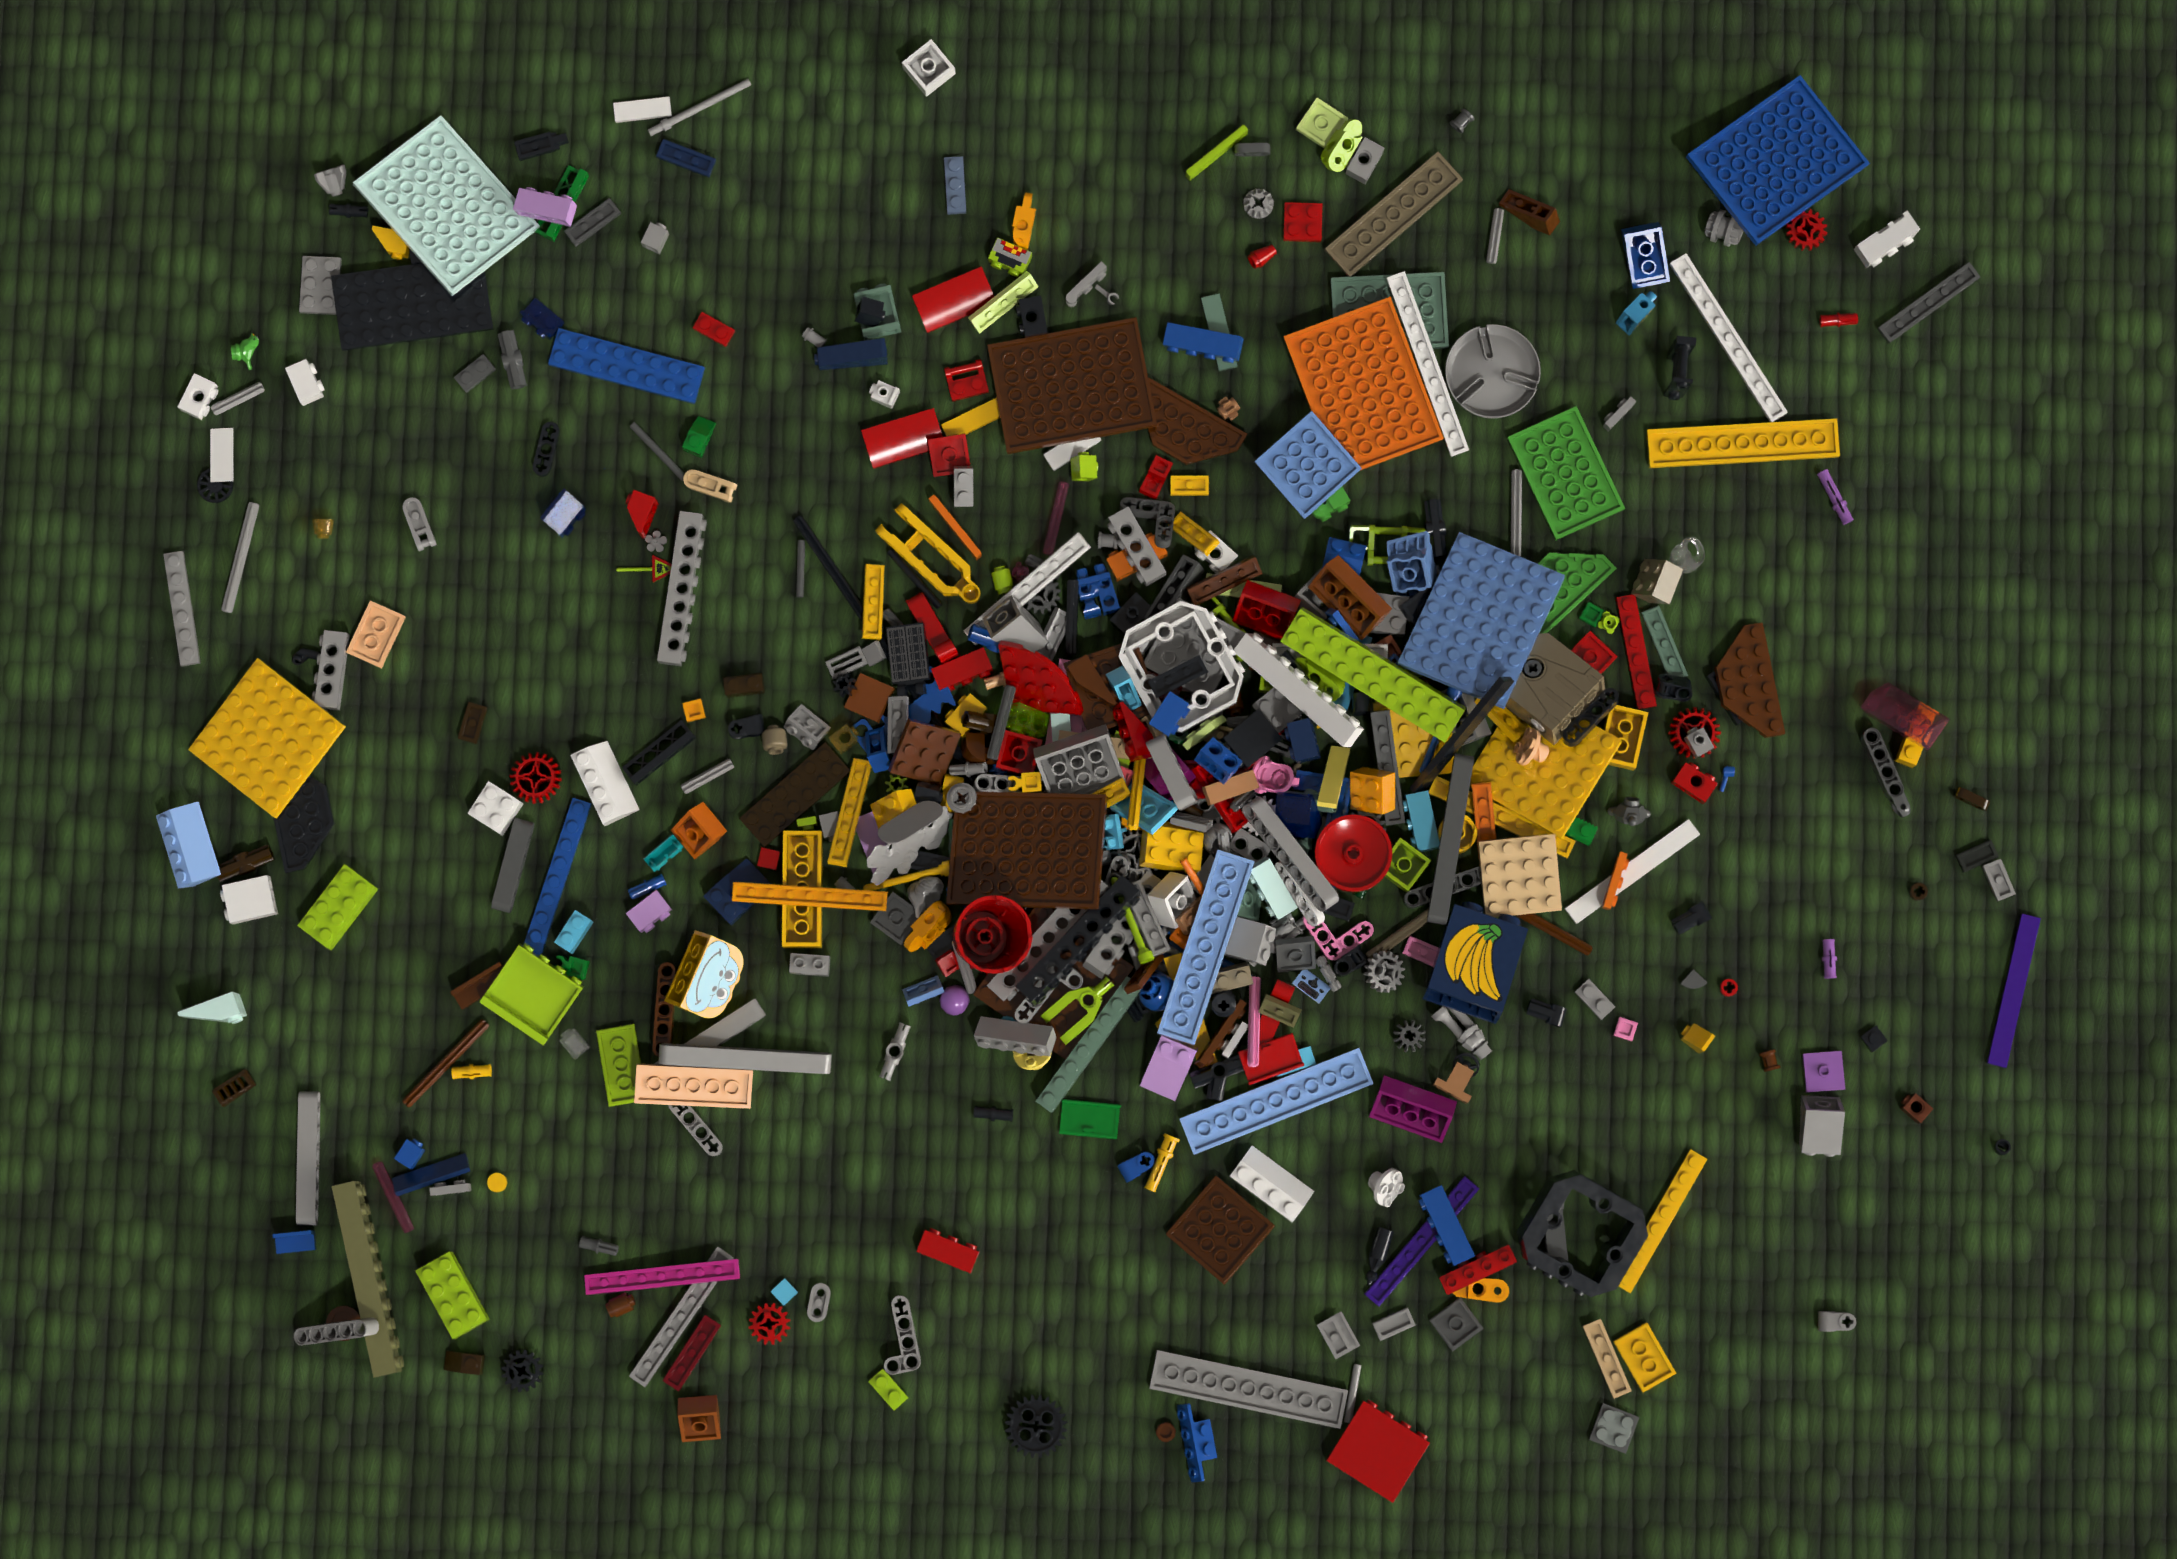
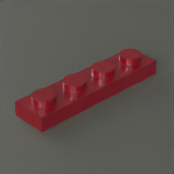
(692, 1353)

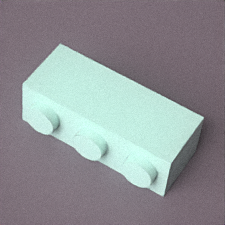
(1272, 889)

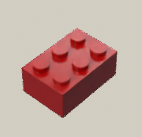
(1265, 609)

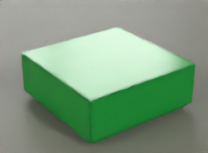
(1591, 614)

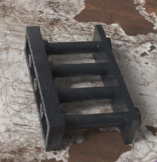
(1679, 355)

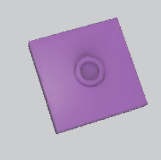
(1823, 1071)

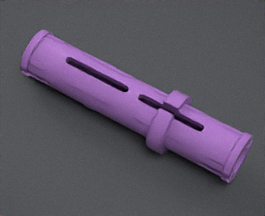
(1825, 477)

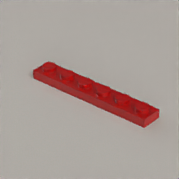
(1636, 652)

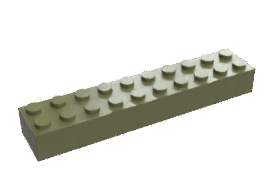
(367, 1277)

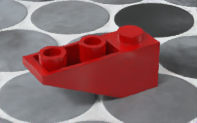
(1132, 732)

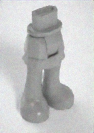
(1471, 1038)

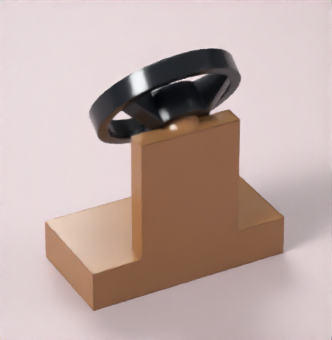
(1459, 1077)

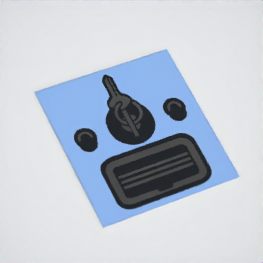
(1311, 985)

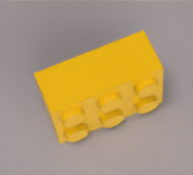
(1628, 726)
(1169, 846)

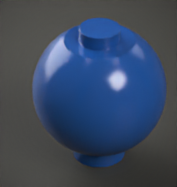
(1156, 992)

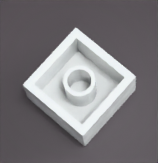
(928, 68)
(495, 808)
(1171, 898)

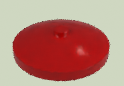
(1353, 853)

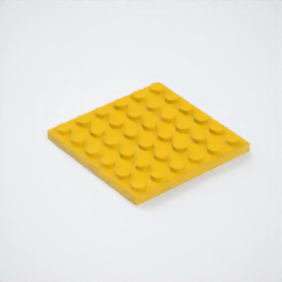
(267, 738)
(1549, 790)

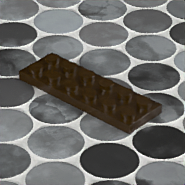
(795, 795)

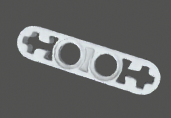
(1310, 912)

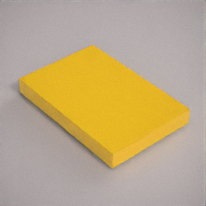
(1644, 1357)

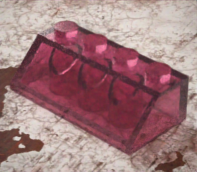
(1905, 715)

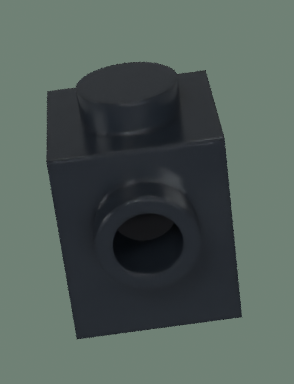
(869, 312)

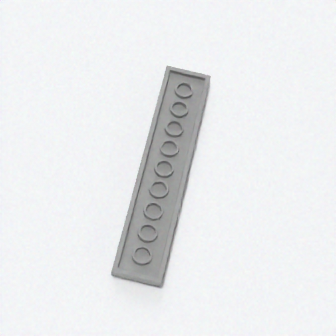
(1248, 1389)

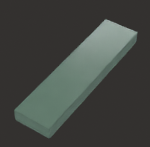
(1216, 322)
(1663, 642)

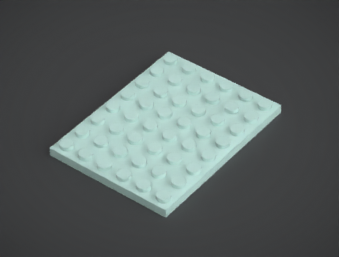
(445, 205)

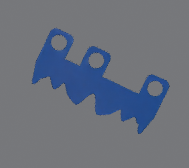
(918, 710)

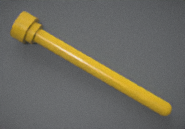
(942, 869)

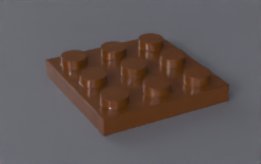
(924, 751)

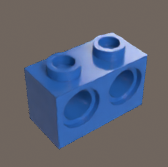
(1218, 760)

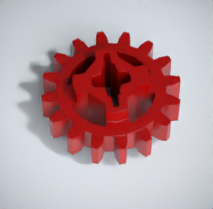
(1807, 237)
(768, 1314)

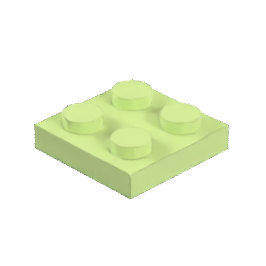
(1321, 122)
(1203, 731)

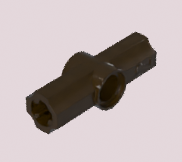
(983, 722)
(245, 862)

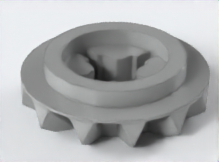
(1258, 212)
(953, 797)

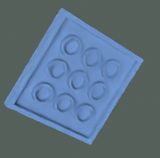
(1307, 464)

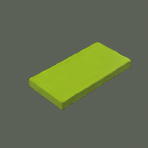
(619, 1058)

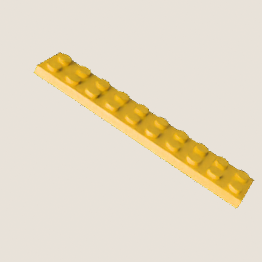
(1743, 443)

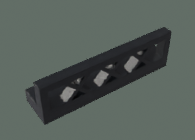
(661, 758)

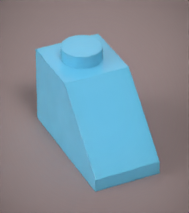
(1124, 688)

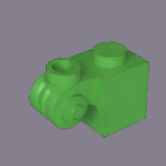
(1334, 503)

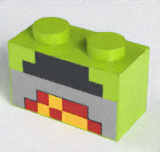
(1009, 257)

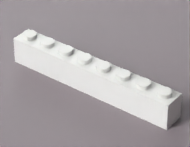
(1298, 689)

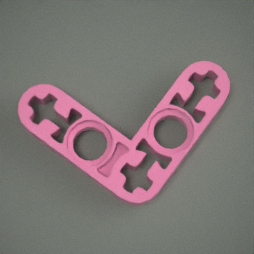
(1339, 941)

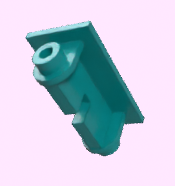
(663, 852)

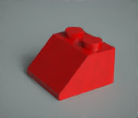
(642, 511)
(1017, 753)

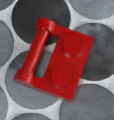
(967, 386)

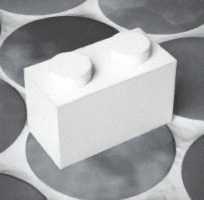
(305, 382)

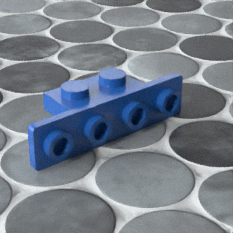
(1197, 1441)

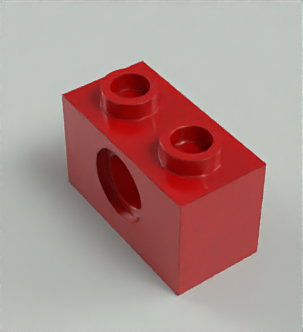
(1683, 782)

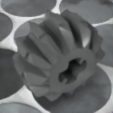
(1412, 1030)

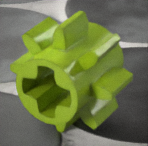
(893, 781)

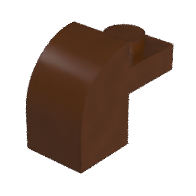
(974, 748)

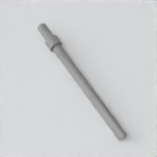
(666, 124)

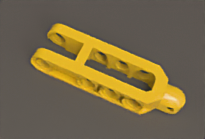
(963, 588)

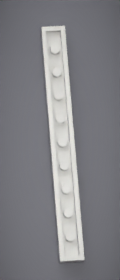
(1728, 338)
(1427, 364)

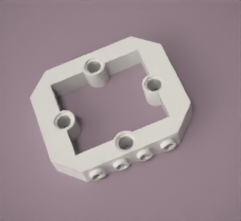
(1171, 618)

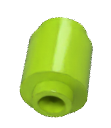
(1002, 580)

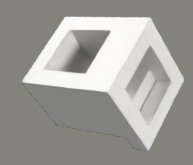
(887, 400)

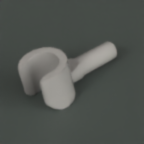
(1106, 294)

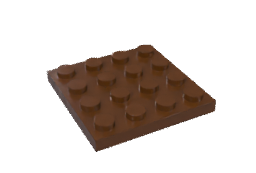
(1096, 711)
(1220, 1230)

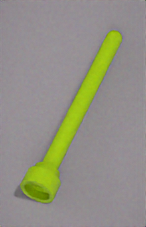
(1144, 955)

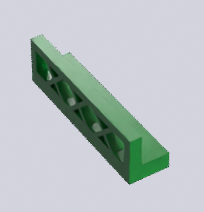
(574, 192)

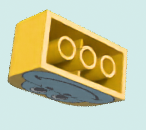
(706, 976)

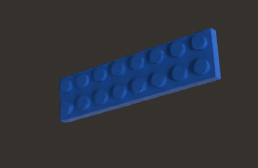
(626, 366)

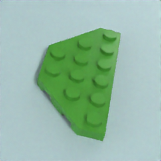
(1582, 576)

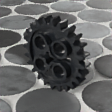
(1038, 1408)

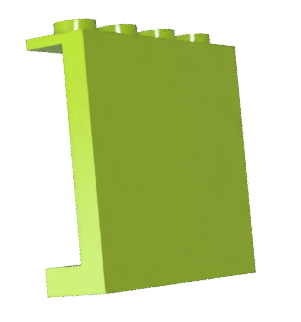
(532, 993)

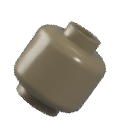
(774, 740)

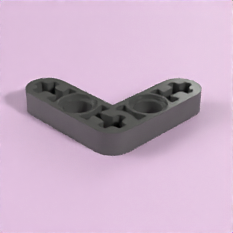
(1156, 513)

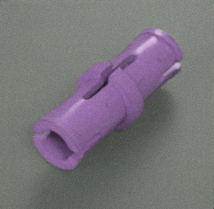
(1829, 958)

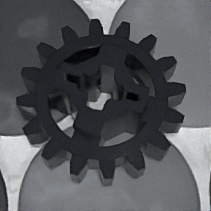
(511, 1364)

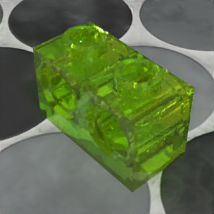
(1030, 721)

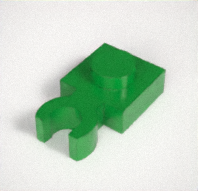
(575, 966)

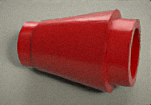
(1261, 256)

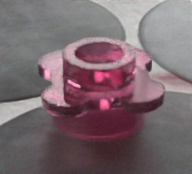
(1019, 572)

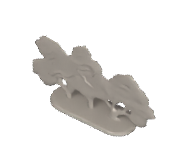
(907, 837)

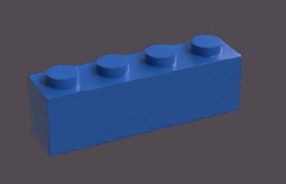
(1203, 342)
(1446, 1225)

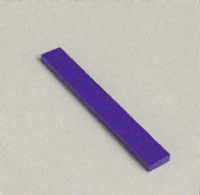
(2013, 990)
(1416, 1247)

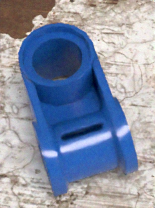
(1133, 1167)

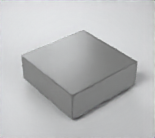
(874, 653)

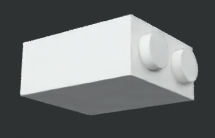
(249, 899)

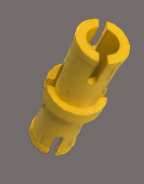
(471, 1071)

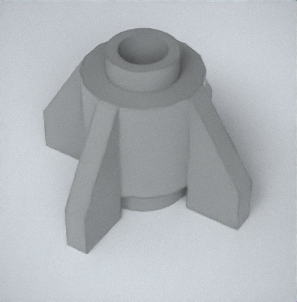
(332, 180)

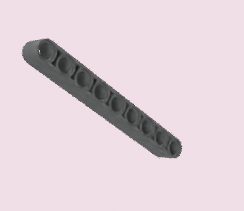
(1450, 839)

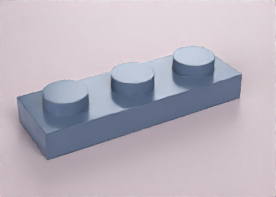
(955, 185)

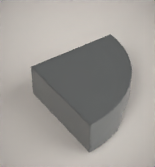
(1693, 981)

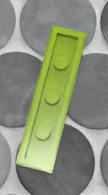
(1216, 152)

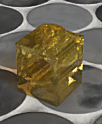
(843, 747)

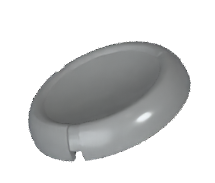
(1492, 371)

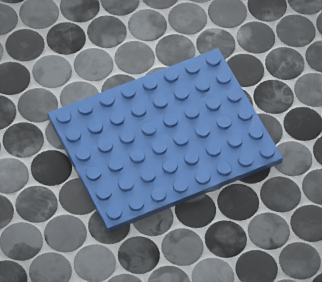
(1481, 618)

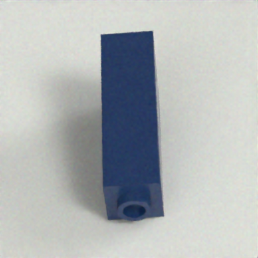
(852, 355)

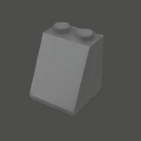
(1015, 624)
(1250, 941)
(1821, 1125)

